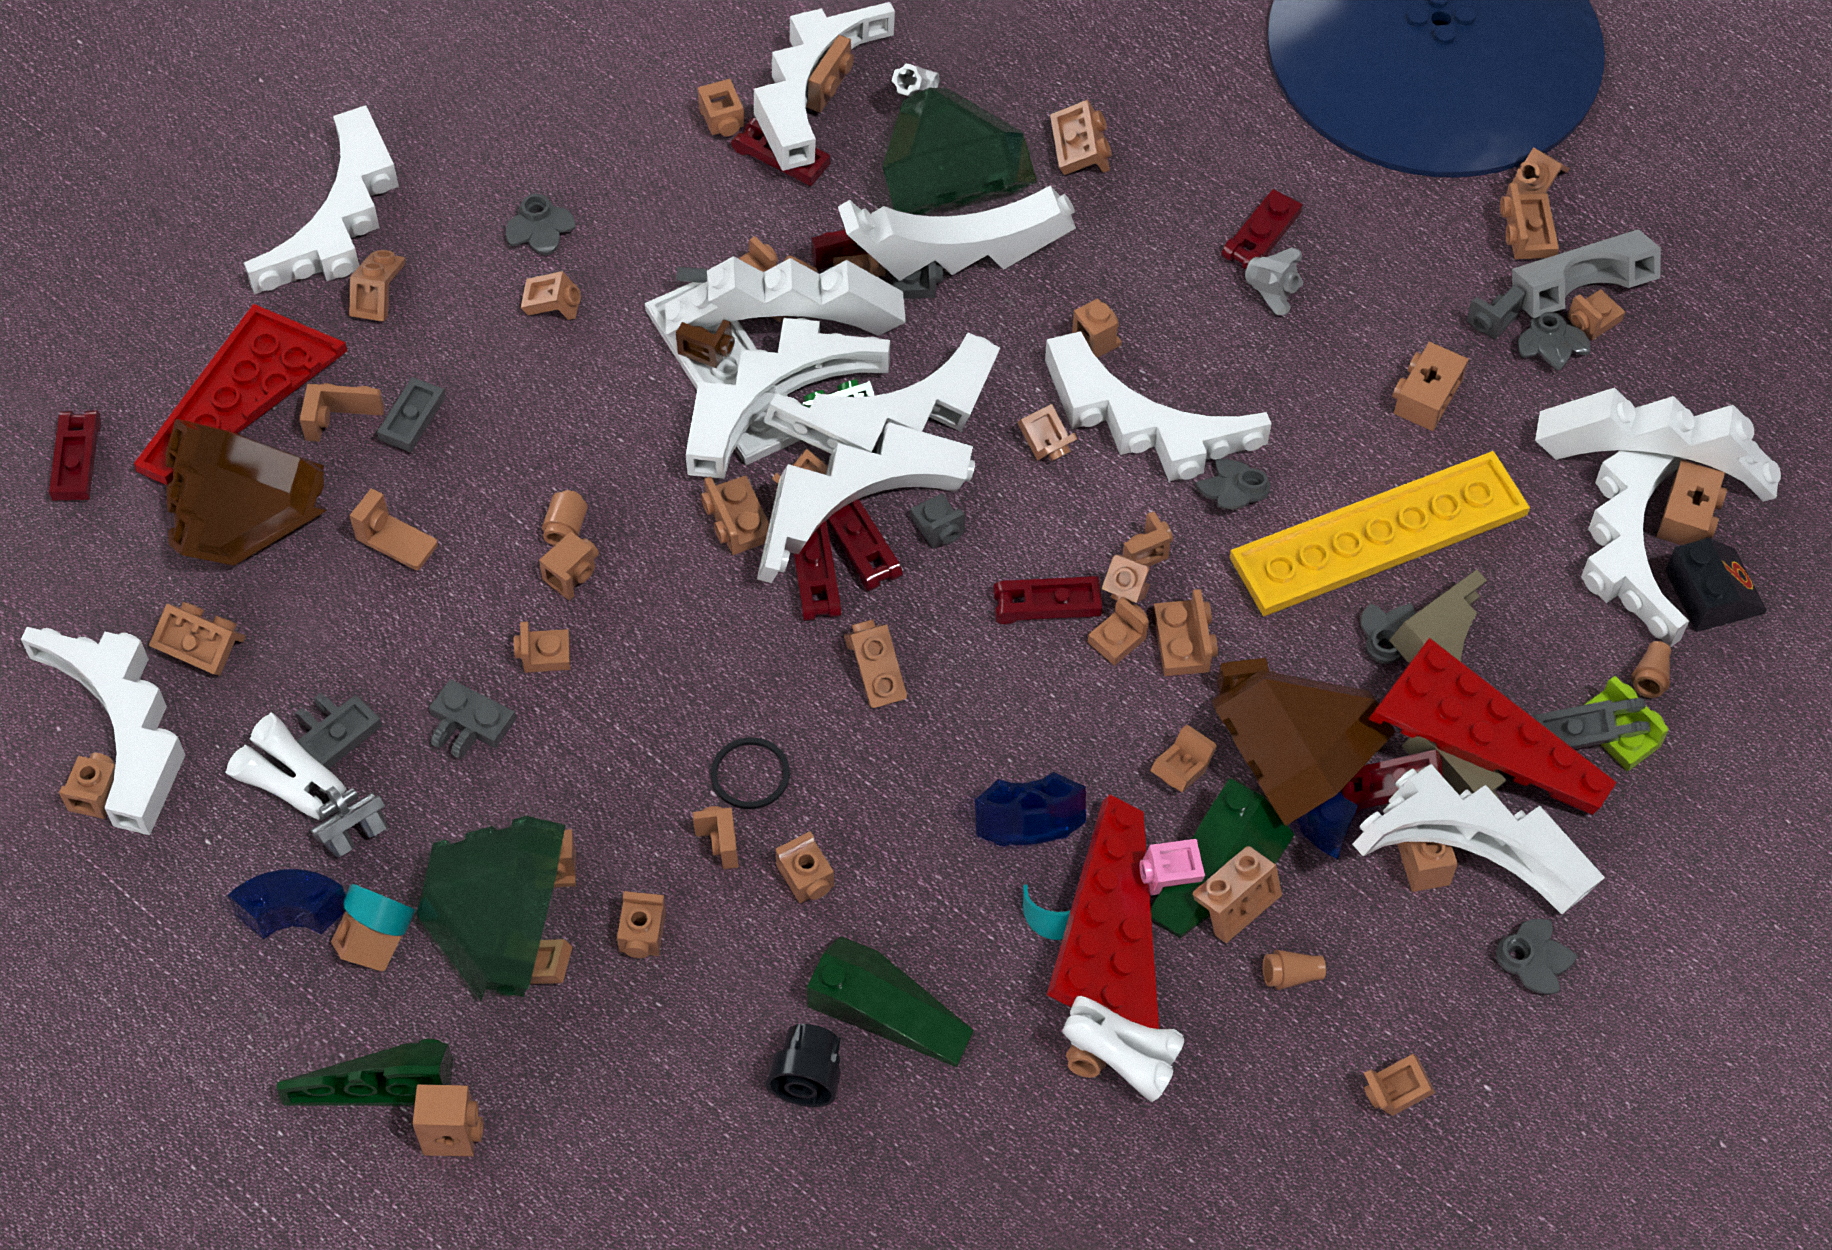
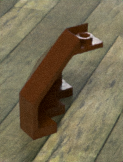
(235, 493)
(1301, 736)

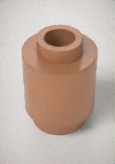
(564, 515)

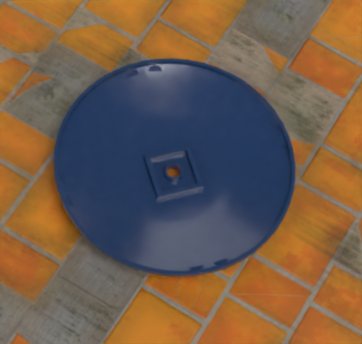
(1442, 95)

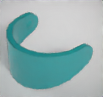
(377, 911)
(1044, 922)

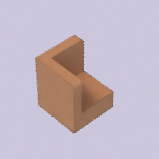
(363, 945)

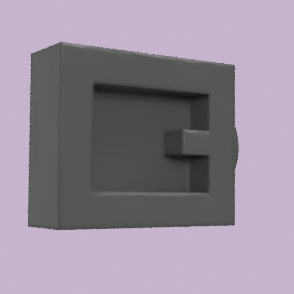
(921, 283)
(1496, 317)
(938, 521)

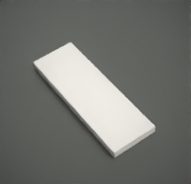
(760, 437)

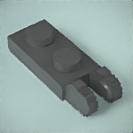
(1594, 722)

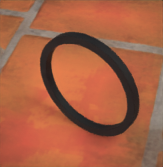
(755, 804)

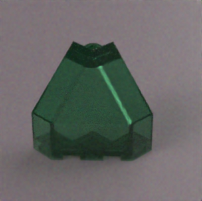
(952, 154)
(491, 901)

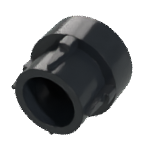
(806, 1067)

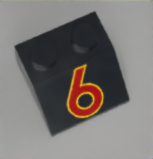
(1712, 584)

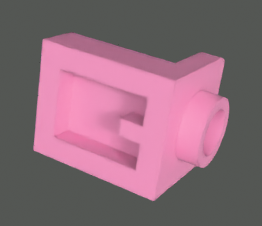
(1171, 865)

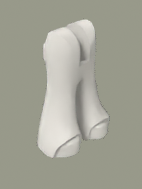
(275, 738)
(1132, 1050)

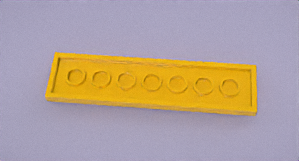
(1378, 533)

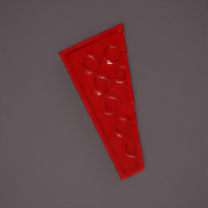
(246, 378)
(1479, 724)
(1109, 927)

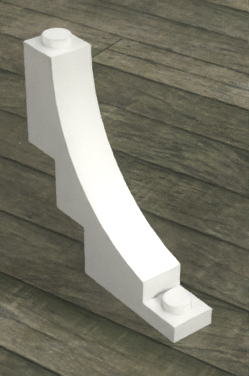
(1006, 233)
(858, 421)
(809, 498)

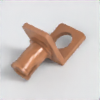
(1537, 173)

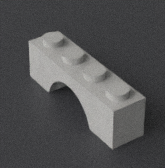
(1619, 260)

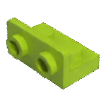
(1632, 750)

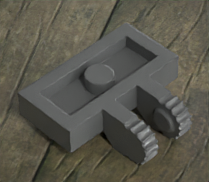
(470, 713)
(339, 731)

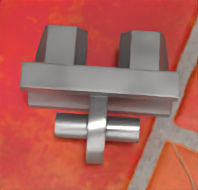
(334, 830)

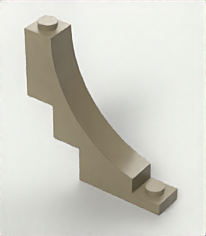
(1447, 624)

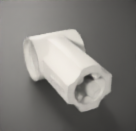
(914, 79)

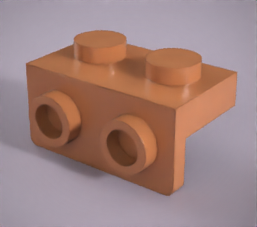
(829, 73)
(1529, 224)

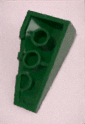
(1232, 823)
(877, 996)
(373, 1079)

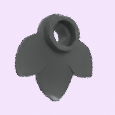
(541, 228)
(1552, 342)
(1235, 484)
(1381, 627)
(1540, 955)

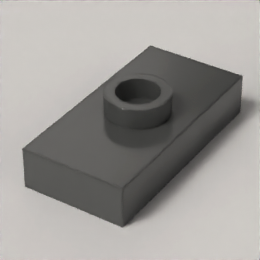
(411, 414)

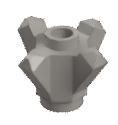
(1276, 278)

